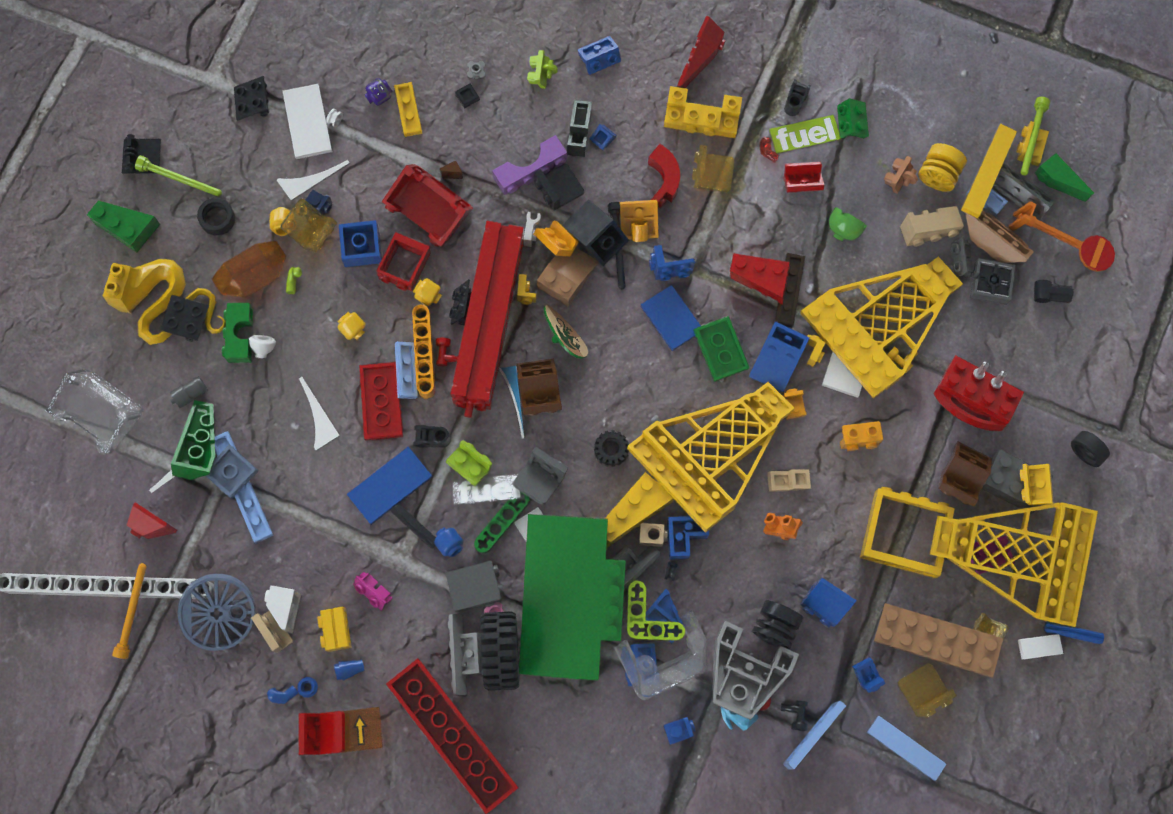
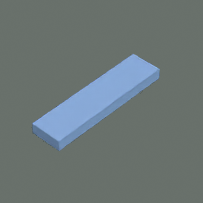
(906, 748)

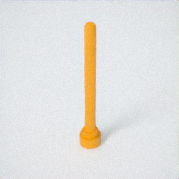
(122, 649)

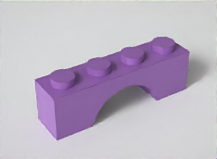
(511, 177)

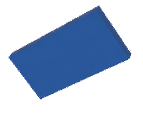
(389, 485)

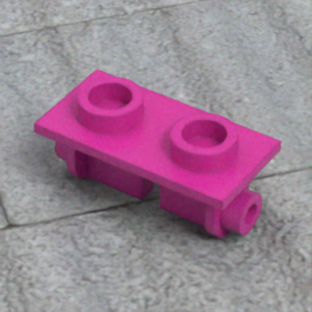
(377, 597)

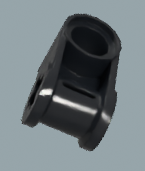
(797, 95)
(427, 436)

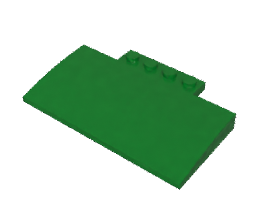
(569, 597)

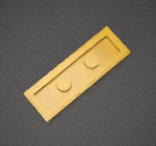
(408, 109)

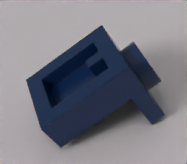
(321, 203)

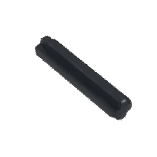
(414, 525)

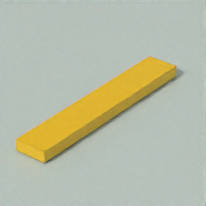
(988, 171)

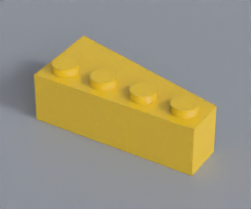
(636, 507)

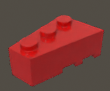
(761, 274)

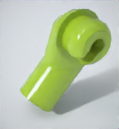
(293, 273)

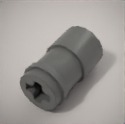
(186, 393)

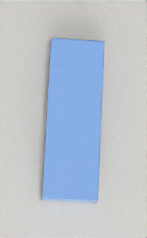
(405, 370)

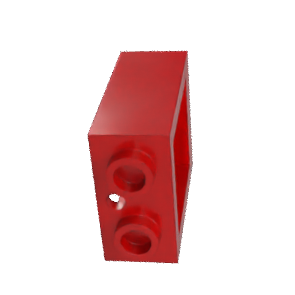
(410, 245)

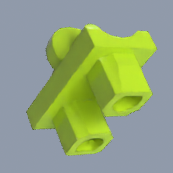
(544, 69)

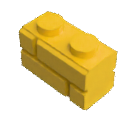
(335, 629)

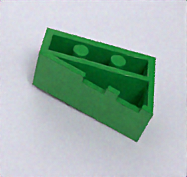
(124, 224)

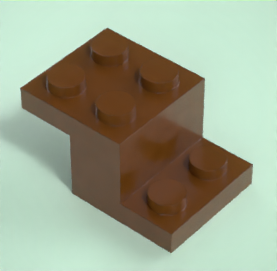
(539, 387)
(965, 474)

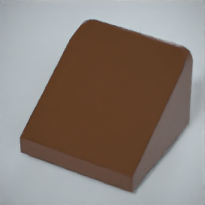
(451, 171)

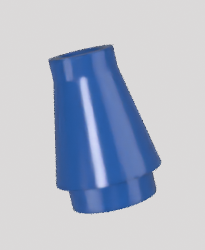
(347, 669)

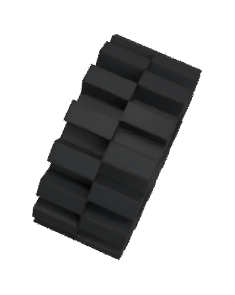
(611, 437)

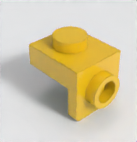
(817, 354)

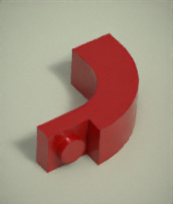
(667, 165)

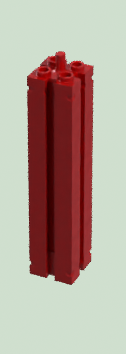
(487, 317)

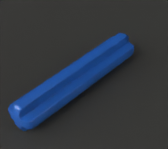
(1073, 632)

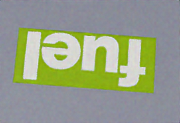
(805, 134)

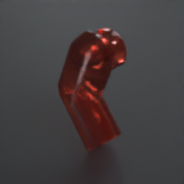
(766, 150)

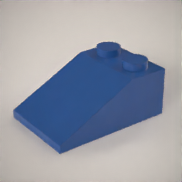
(827, 602)

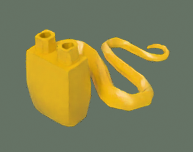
(130, 285)

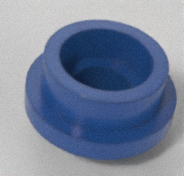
(301, 687)

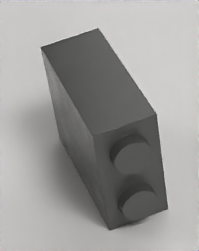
(474, 586)

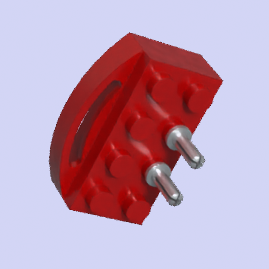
(978, 394)

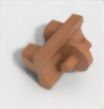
(904, 176)

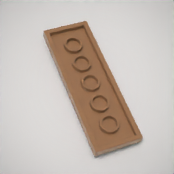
(938, 640)

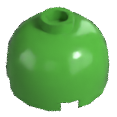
(845, 225)

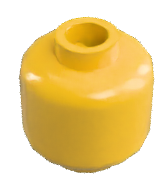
(276, 218)
(427, 292)
(351, 326)

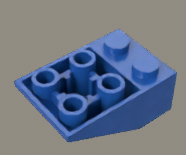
(779, 356)

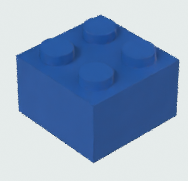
(360, 243)

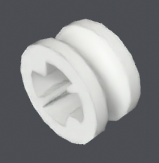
(334, 117)

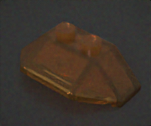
(250, 270)

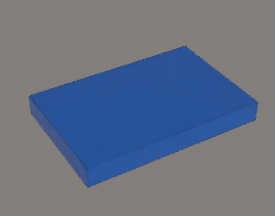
(671, 317)

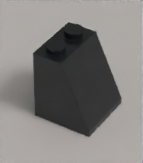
(596, 232)

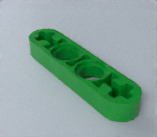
(504, 524)

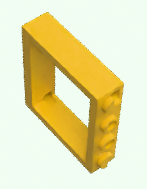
(895, 561)

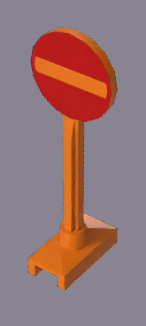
(1094, 252)

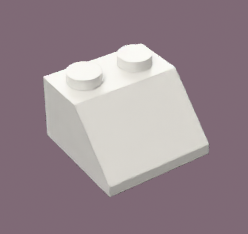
(283, 605)

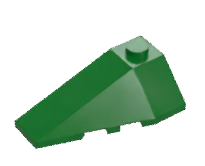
(197, 443)

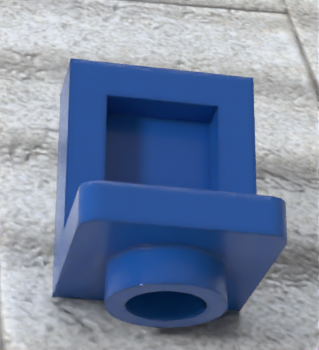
(868, 675)

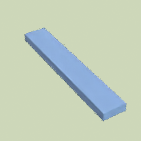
(247, 499)

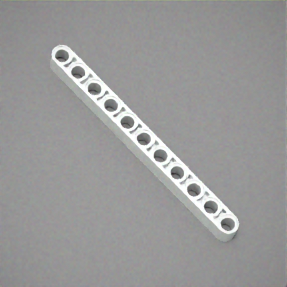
(95, 585)

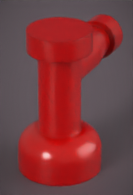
(444, 358)

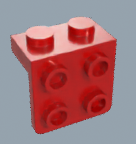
(321, 733)

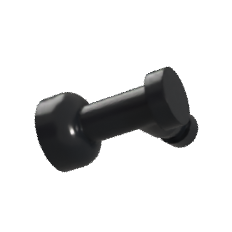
(799, 708)

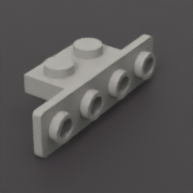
(464, 654)

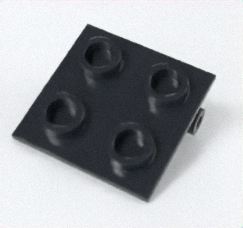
(251, 98)
(134, 148)
(461, 299)
(184, 318)

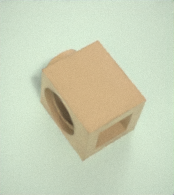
(644, 539)

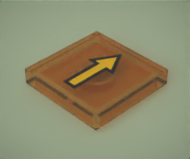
(363, 729)

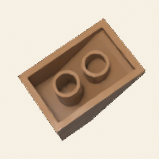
(566, 276)

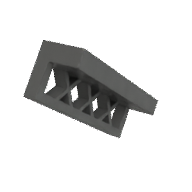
(1022, 191)

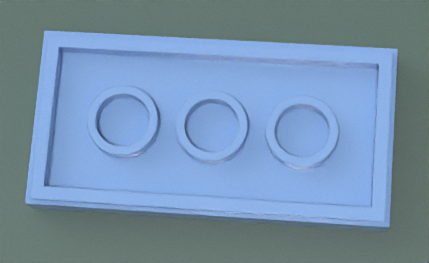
(814, 735)

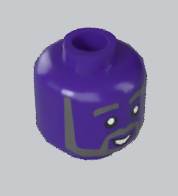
(378, 91)

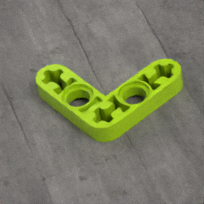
(640, 619)

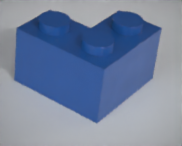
(680, 533)

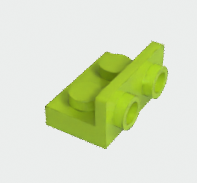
(469, 463)

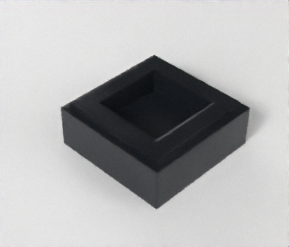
(467, 95)

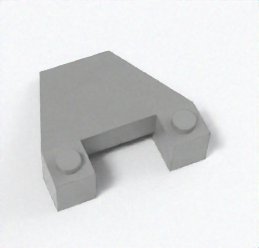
(742, 681)

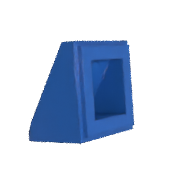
(602, 136)

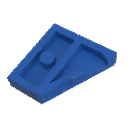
(664, 610)

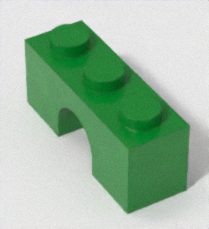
(236, 317)

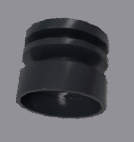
(778, 622)

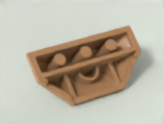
(997, 239)

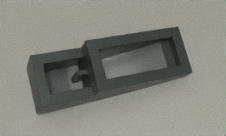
(579, 128)

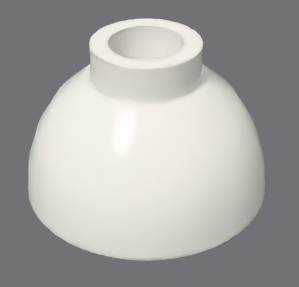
(261, 345)

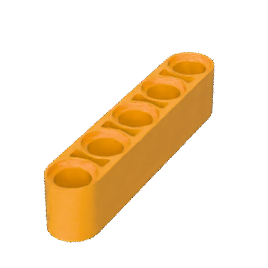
(423, 342)

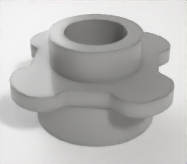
(476, 74)

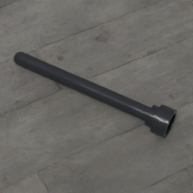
(614, 210)

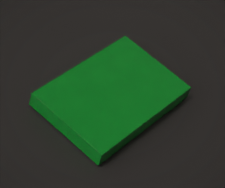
(721, 348)

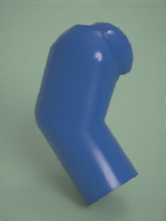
(281, 697)

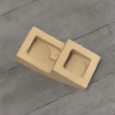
(789, 480)

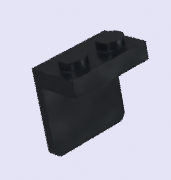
(558, 186)

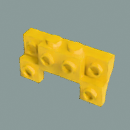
(702, 118)

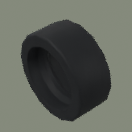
(210, 204)
(1090, 449)

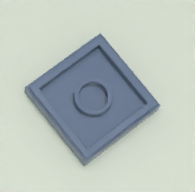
(231, 471)

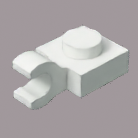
(529, 230)

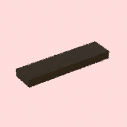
(786, 313)

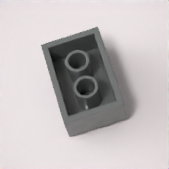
(1005, 479)

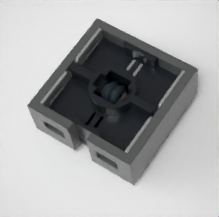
(992, 281)

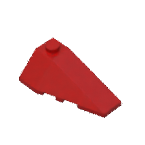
(708, 44)

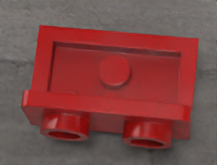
(803, 177)

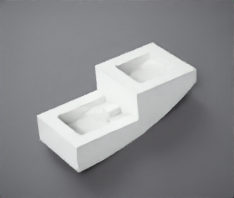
(1040, 646)

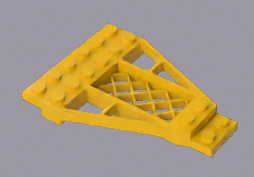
(851, 340)
(685, 477)
(1064, 564)

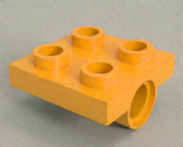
(639, 219)

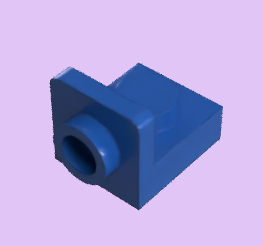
(679, 730)

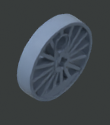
(208, 615)

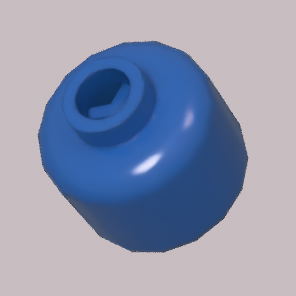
(448, 542)

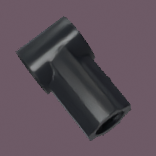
(1046, 292)

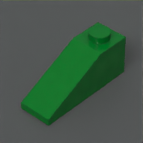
(1061, 177)

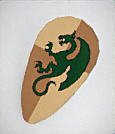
(565, 334)

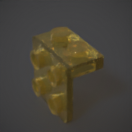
(712, 171)
(308, 226)
(925, 691)

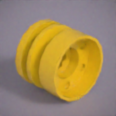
(942, 167)

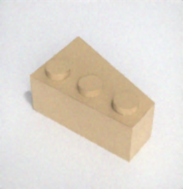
(931, 226)

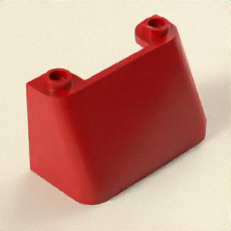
(427, 203)

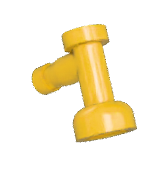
(893, 354)

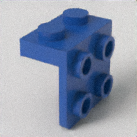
(665, 271)

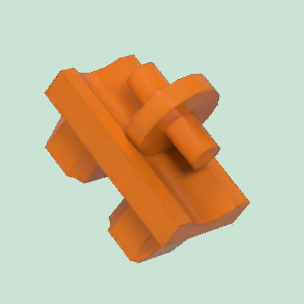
(784, 526)

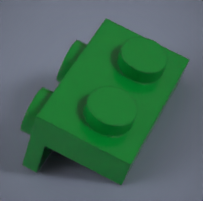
(852, 119)

